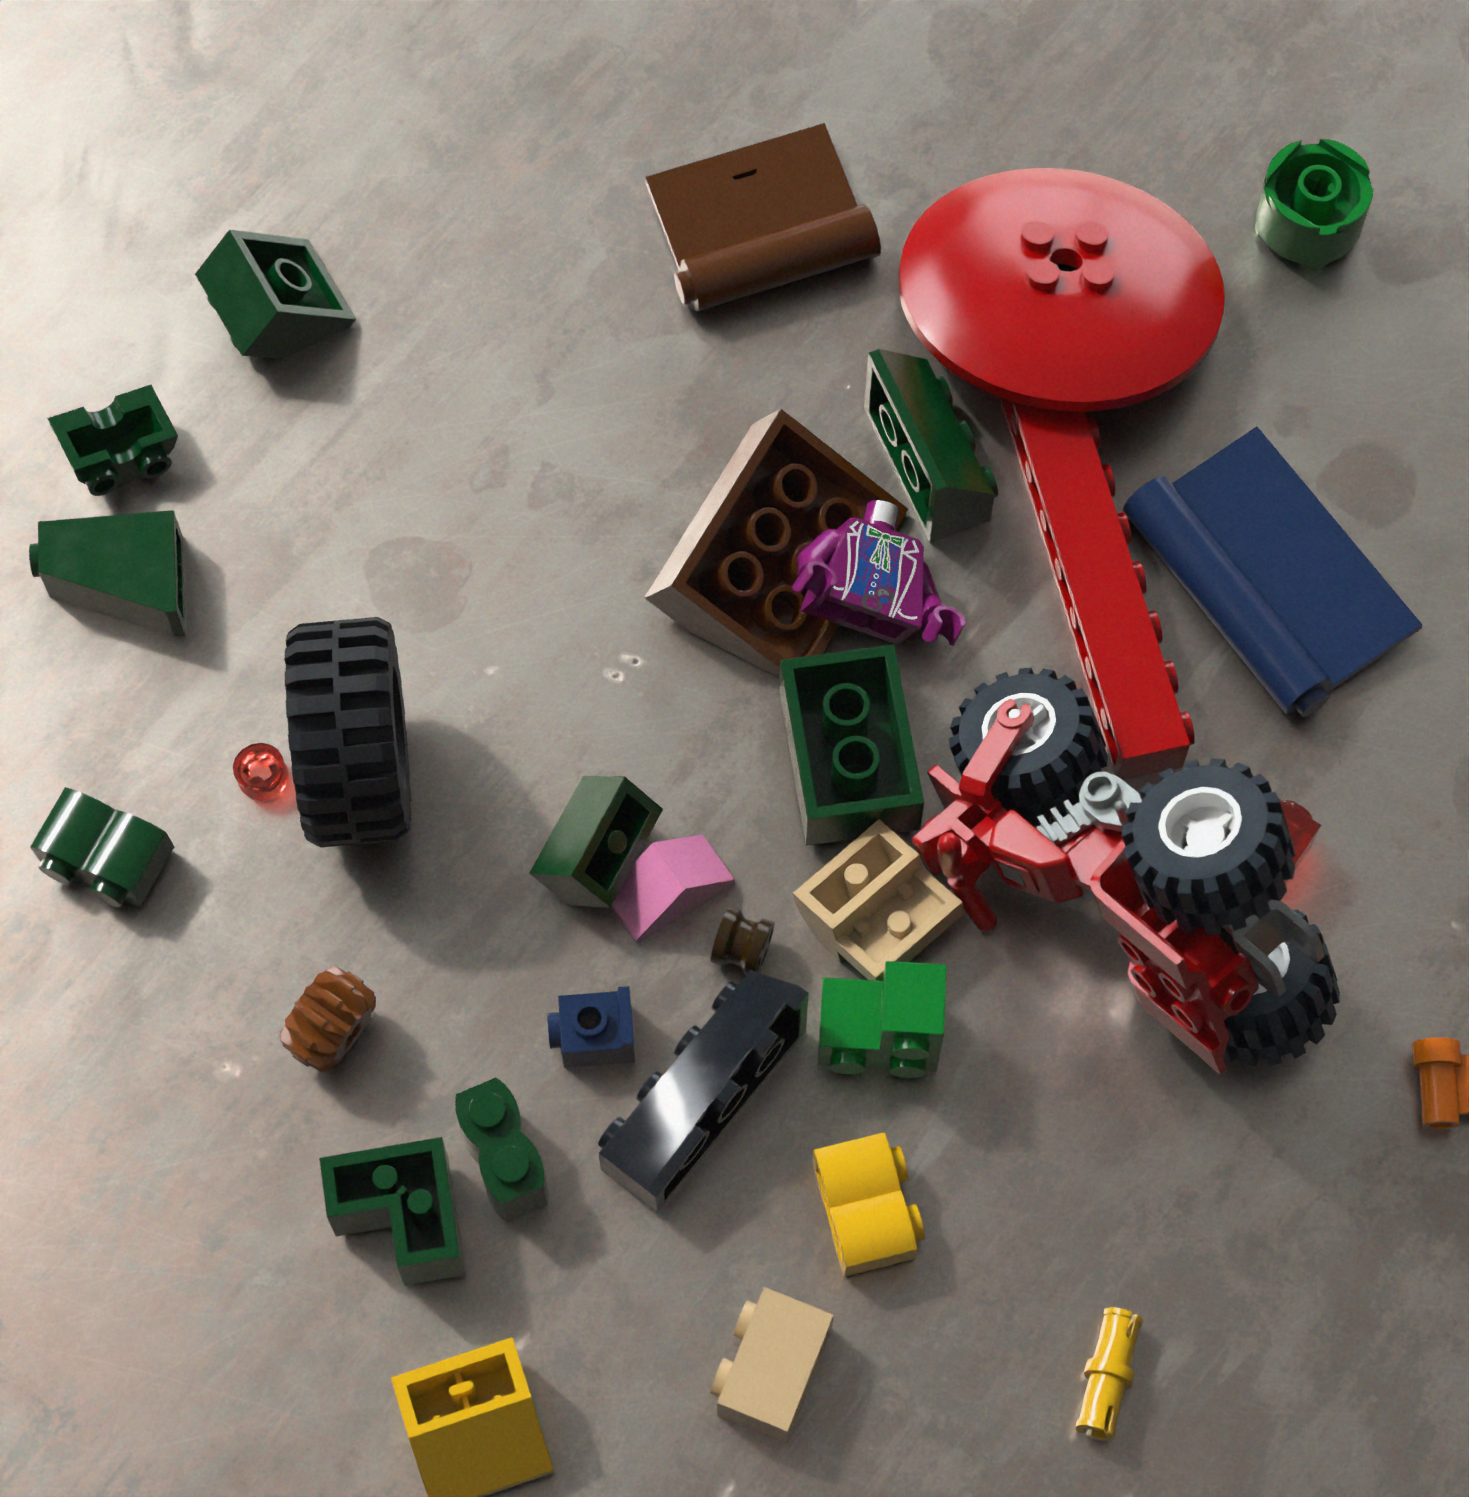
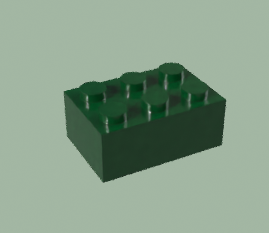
(850, 743)

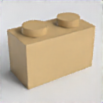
(772, 1364)

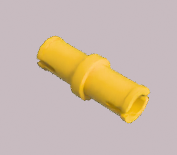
(1109, 1374)

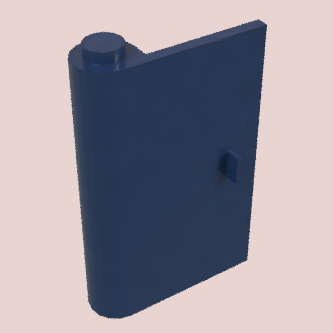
(1272, 571)

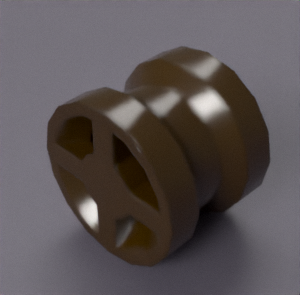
(742, 941)

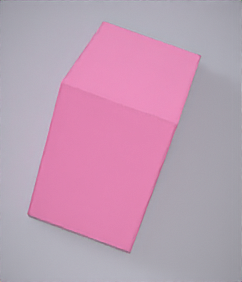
(669, 883)

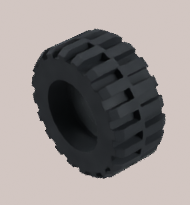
(347, 732)

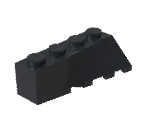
(704, 1087)

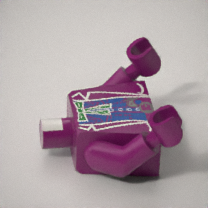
(874, 580)

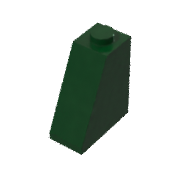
(116, 567)

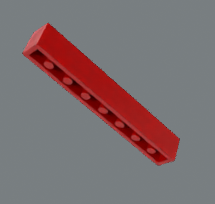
(1101, 590)

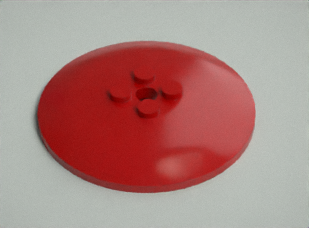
(1004, 317)

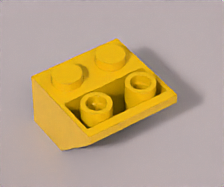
(473, 1423)

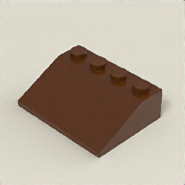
(742, 548)

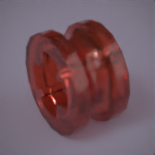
(257, 787)

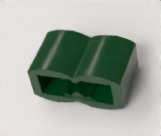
(102, 848)
(505, 1156)

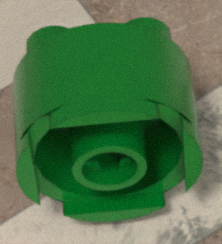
(1314, 202)

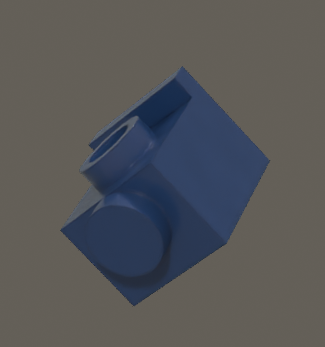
(607, 1043)

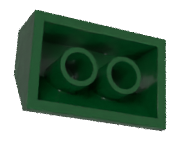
(927, 444)

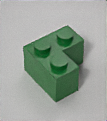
(884, 1022)

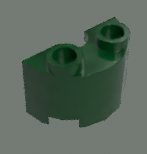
(117, 442)

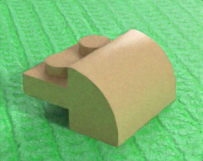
(876, 903)

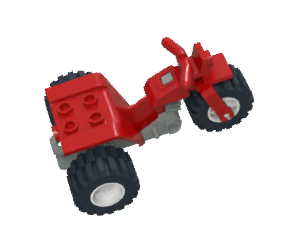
(1177, 869)

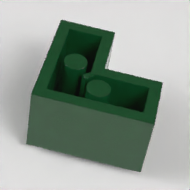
(400, 1189)

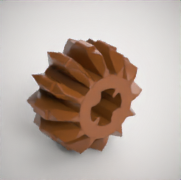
(328, 1019)

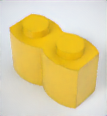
(866, 1204)

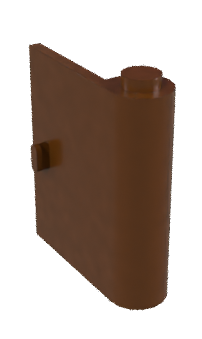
(761, 218)

